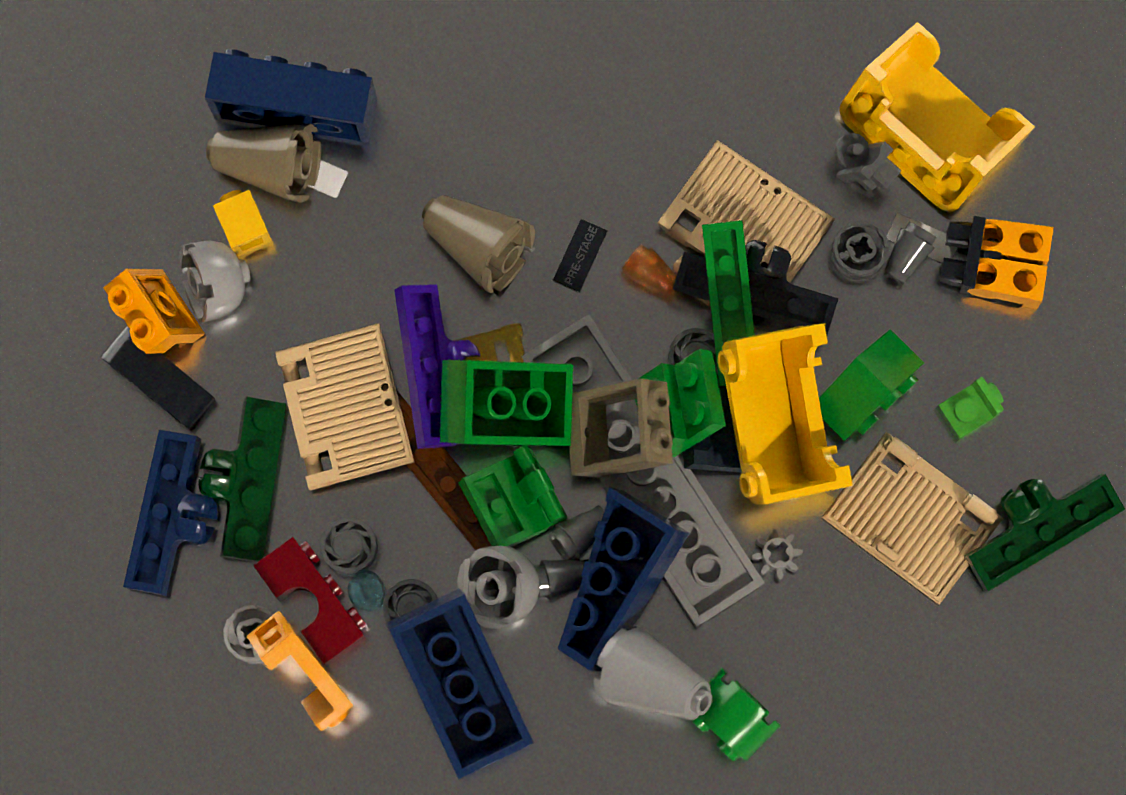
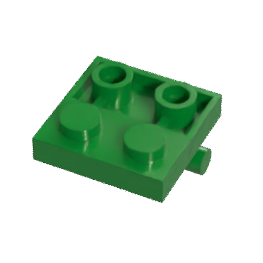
(513, 499)

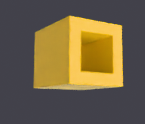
(241, 221)

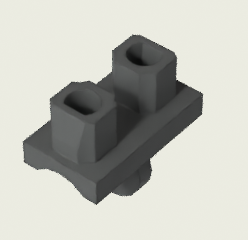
(865, 162)

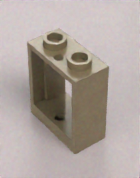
(591, 452)

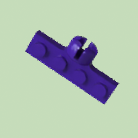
(423, 351)

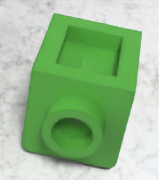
(971, 408)

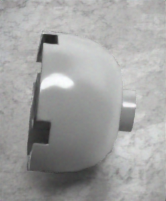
(214, 278)
(499, 585)

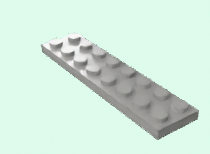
(711, 565)

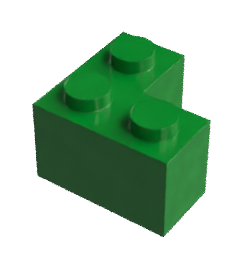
(869, 382)

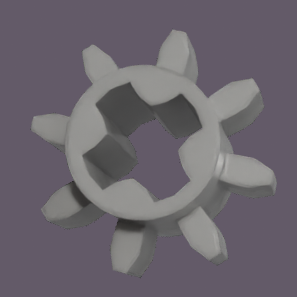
(788, 555)

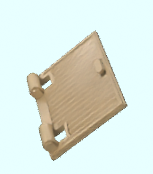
(731, 190)
(345, 406)
(911, 518)

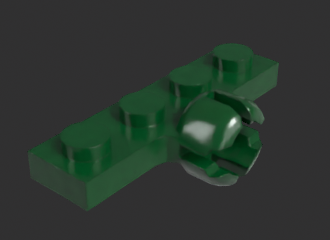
(247, 478)
(1041, 526)

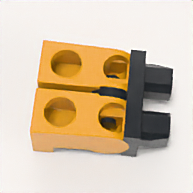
(1000, 260)

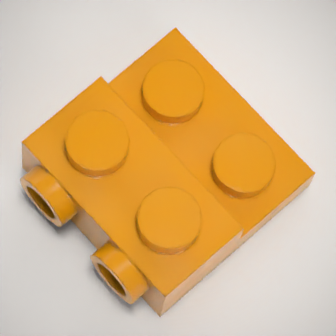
(152, 310)

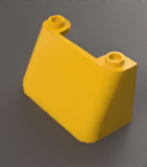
(935, 130)
(780, 415)

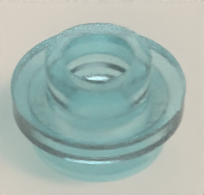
(366, 591)

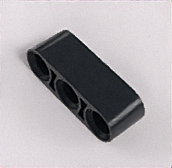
(158, 380)

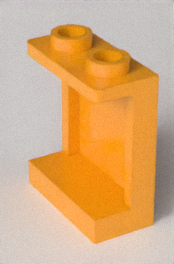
(278, 640)

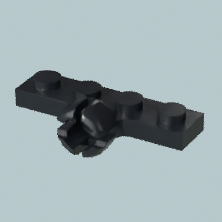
(769, 290)

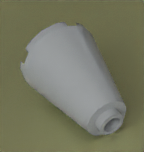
(649, 677)

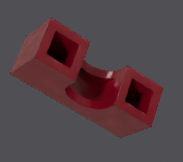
(292, 570)

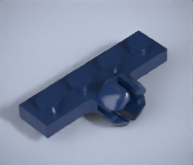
(168, 513)

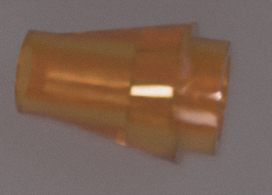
(650, 270)

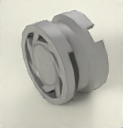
(237, 628)

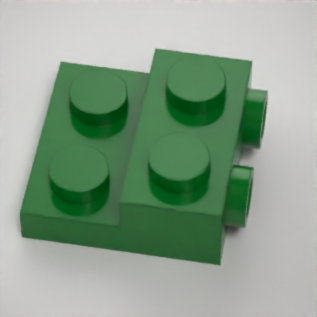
(693, 397)

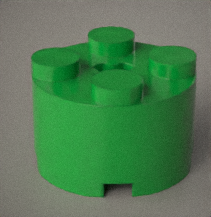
(735, 718)

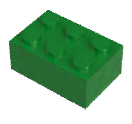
(506, 403)

